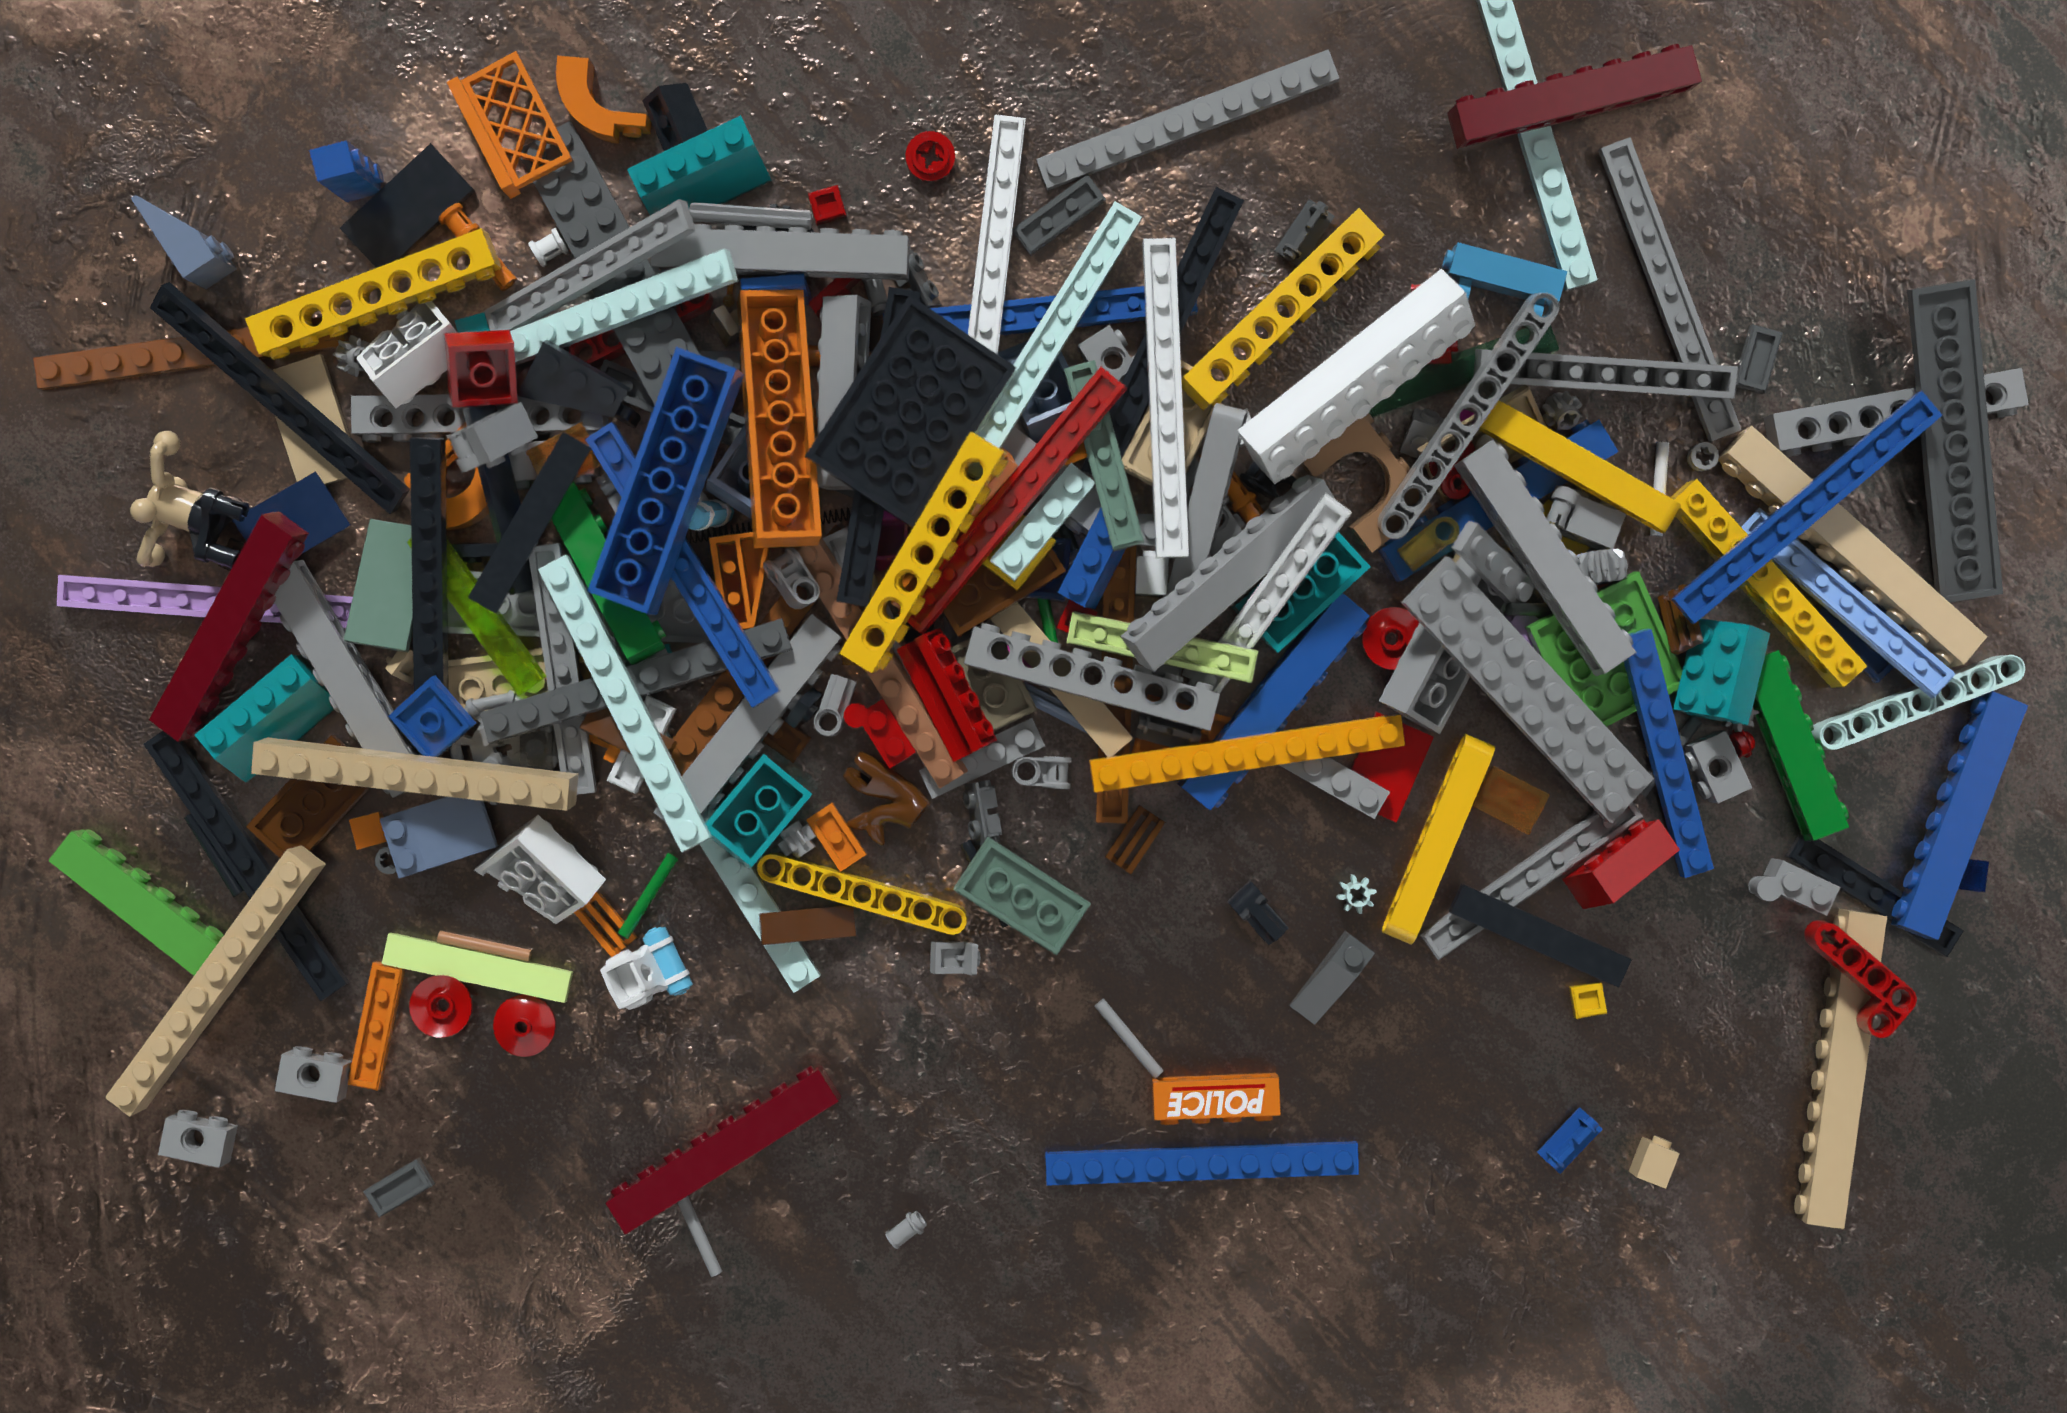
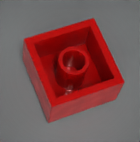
(481, 368)

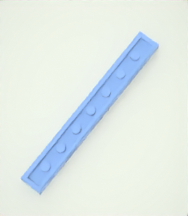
(1858, 614)

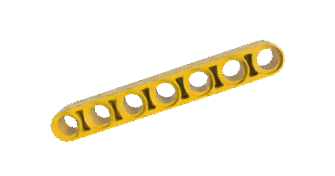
(1580, 467)
(1438, 839)
(847, 893)

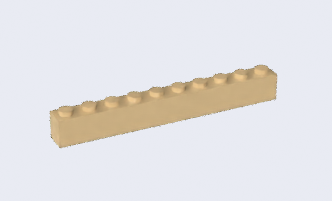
(1856, 552)
(415, 773)
(215, 980)
(1838, 1083)

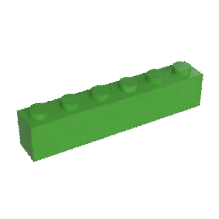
(136, 899)

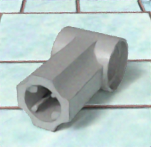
(835, 700)

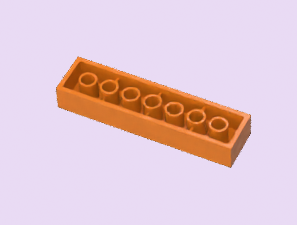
(778, 418)

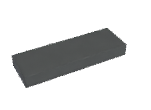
(1059, 215)

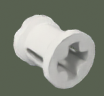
(549, 247)

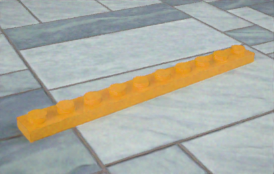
(1246, 752)

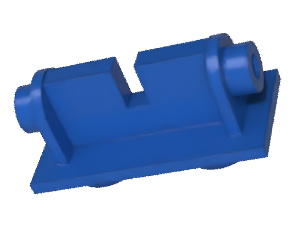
(1569, 1140)

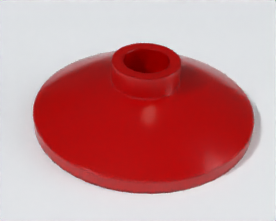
(1380, 624)
(427, 1013)
(537, 1017)

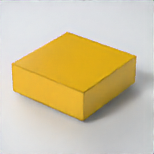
(1587, 1000)

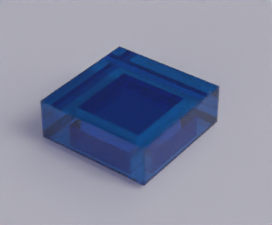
(1975, 876)

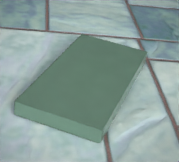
(383, 589)
(1022, 896)

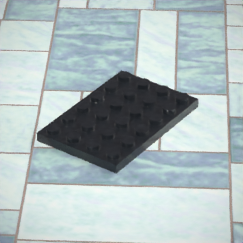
(910, 411)

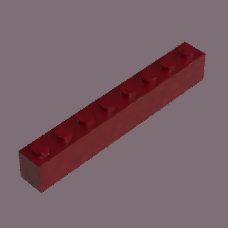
(1573, 96)
(229, 625)
(722, 1149)

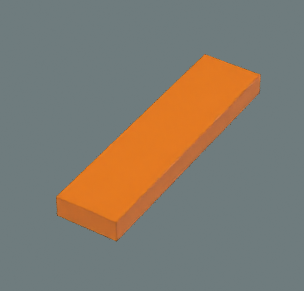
(376, 1026)

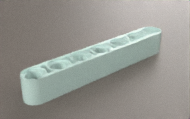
(1901, 702)

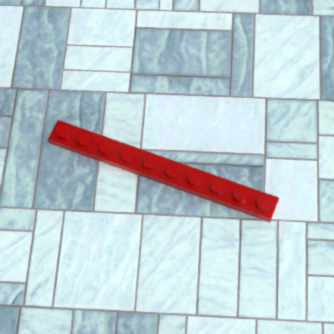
(1019, 492)

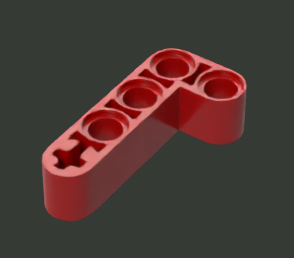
(1857, 971)

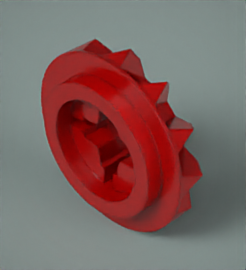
(924, 143)

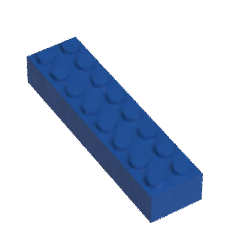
(666, 481)

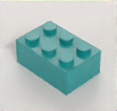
(1722, 672)
(757, 811)

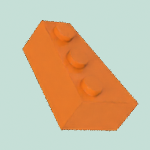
(740, 575)

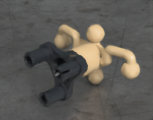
(177, 505)

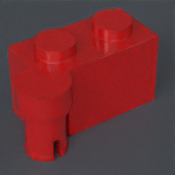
(882, 730)

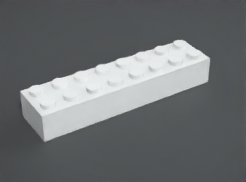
(1358, 376)

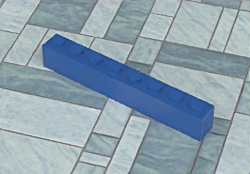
(1539, 483)
(1284, 689)
(1958, 815)

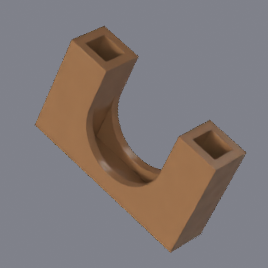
(1363, 438)

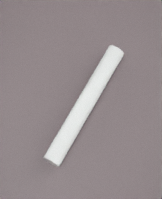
(1660, 472)

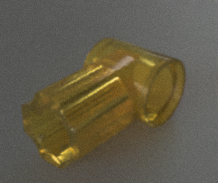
(1427, 544)

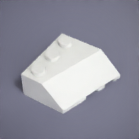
(409, 354)
(543, 870)

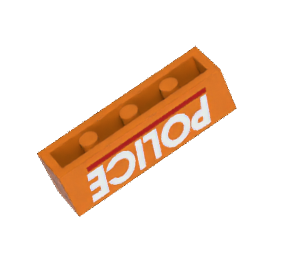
(1216, 1097)

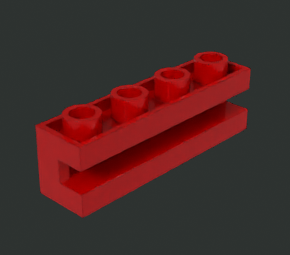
(947, 694)

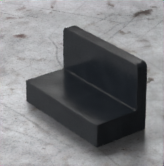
(674, 114)

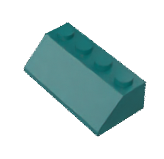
(702, 169)
(1327, 579)
(277, 706)

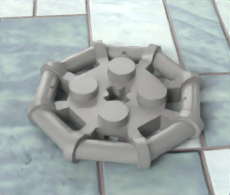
(480, 748)

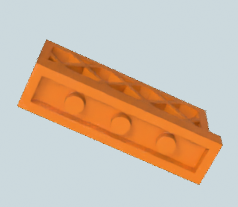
(484, 132)

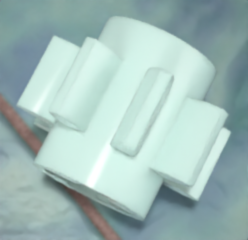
(1348, 897)

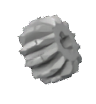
(1604, 565)

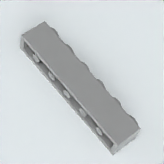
(842, 356)

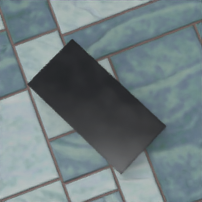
(406, 208)

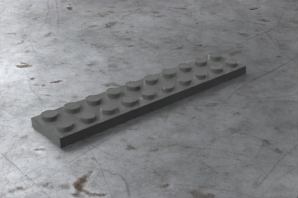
(588, 218)
(1958, 443)

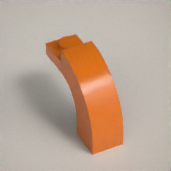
(575, 88)
(467, 507)

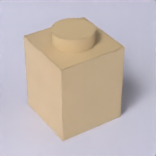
(1654, 1161)

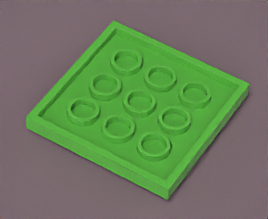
(1610, 693)

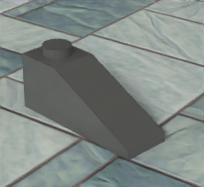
(1332, 977)

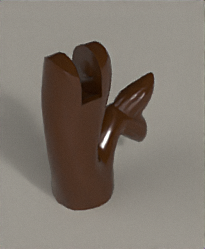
(907, 801)

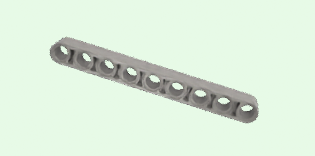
(1481, 407)
(1208, 496)

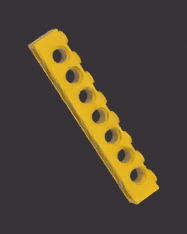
(1356, 231)
(268, 324)
(1770, 589)
(859, 645)

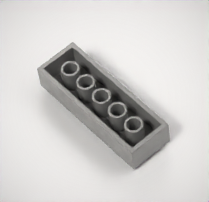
(1426, 676)

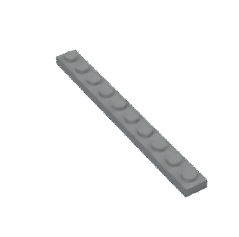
(1187, 120)
(1665, 278)

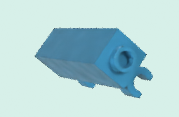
(1502, 274)

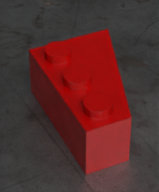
(1621, 864)

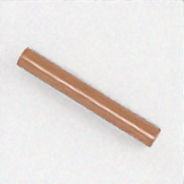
(484, 946)

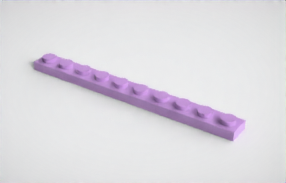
(159, 597)

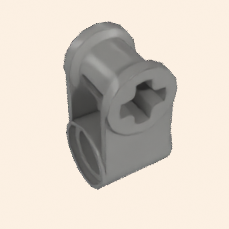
(792, 576)
(1045, 771)

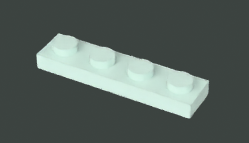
(1042, 522)

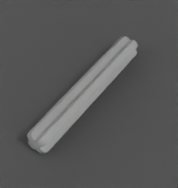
(750, 215)

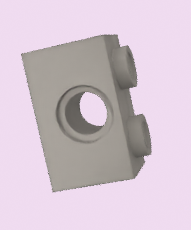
(1732, 776)
(295, 1077)
(180, 1143)

